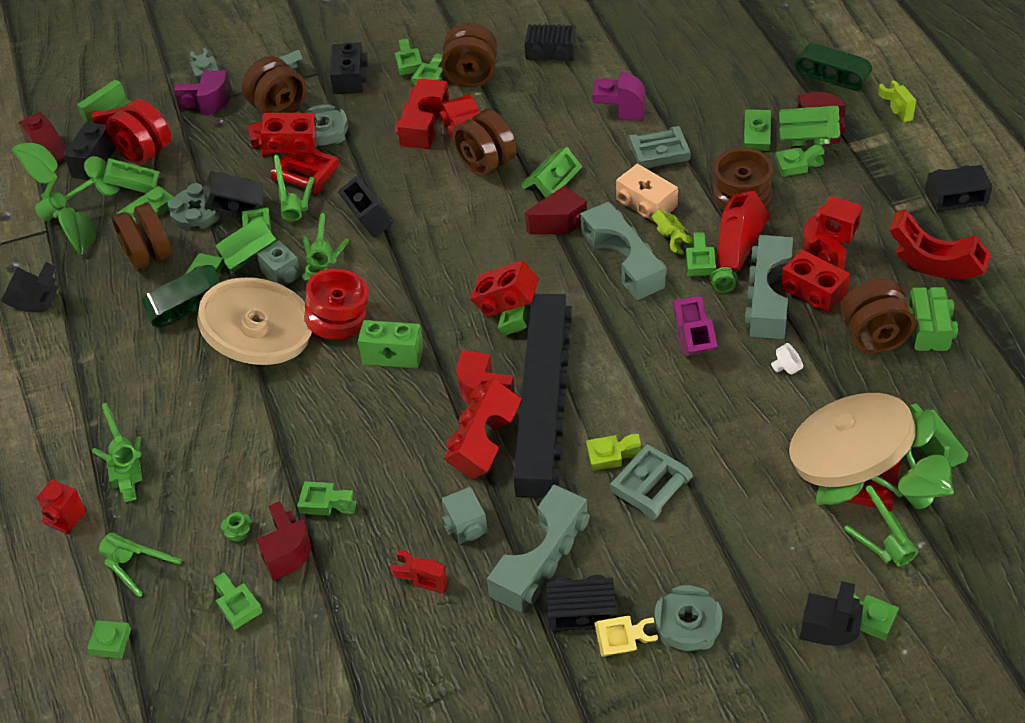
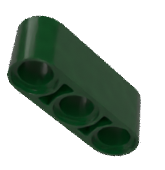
(833, 66)
(179, 296)

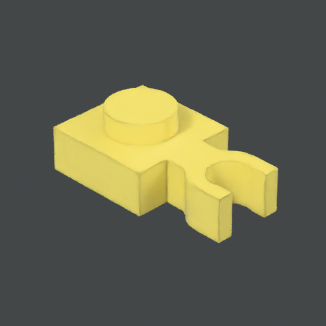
(619, 635)

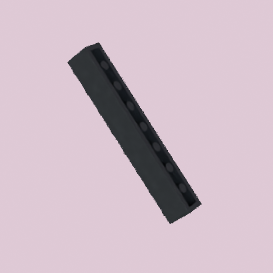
(542, 396)

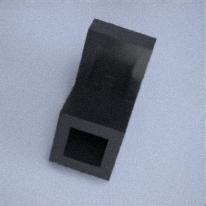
(30, 291)
(831, 619)

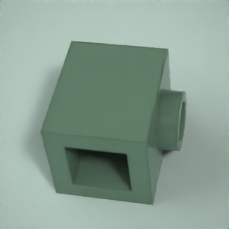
(279, 264)
(464, 516)

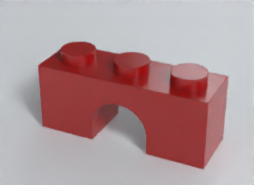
(417, 121)
(469, 447)

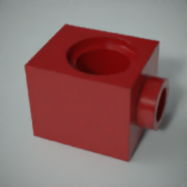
(839, 219)

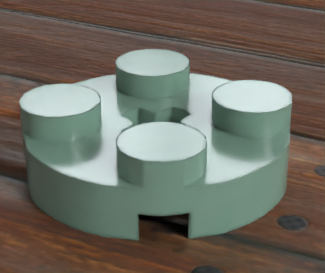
(335, 124)
(183, 209)
(683, 635)

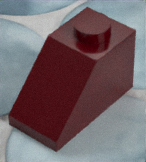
(40, 130)
(556, 213)

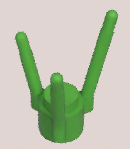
(291, 203)
(320, 252)
(121, 449)
(897, 545)
(120, 550)

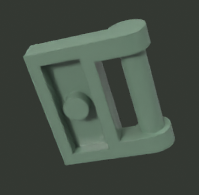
(659, 148)
(644, 474)

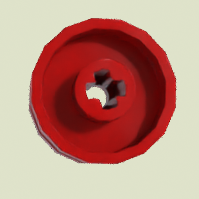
(138, 131)
(335, 303)

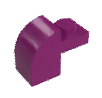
(626, 92)
(208, 95)
(694, 331)

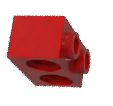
(288, 132)
(815, 281)
(504, 288)

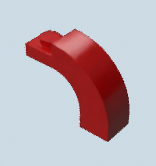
(937, 257)

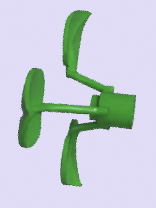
(41, 166)
(919, 485)

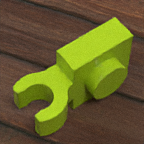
(901, 99)
(672, 228)
(608, 452)

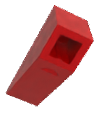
(740, 228)

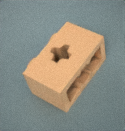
(646, 192)

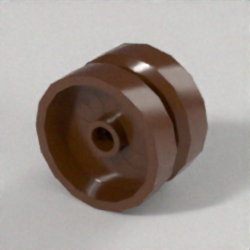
(469, 55)
(273, 86)
(484, 142)
(741, 172)
(146, 234)
(877, 316)

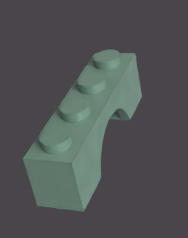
(607, 229)
(768, 309)
(519, 577)

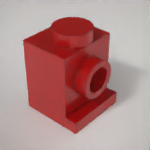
(60, 506)

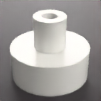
(787, 359)

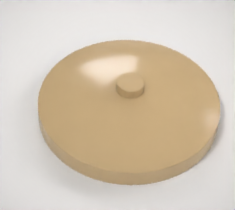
(254, 321)
(852, 439)

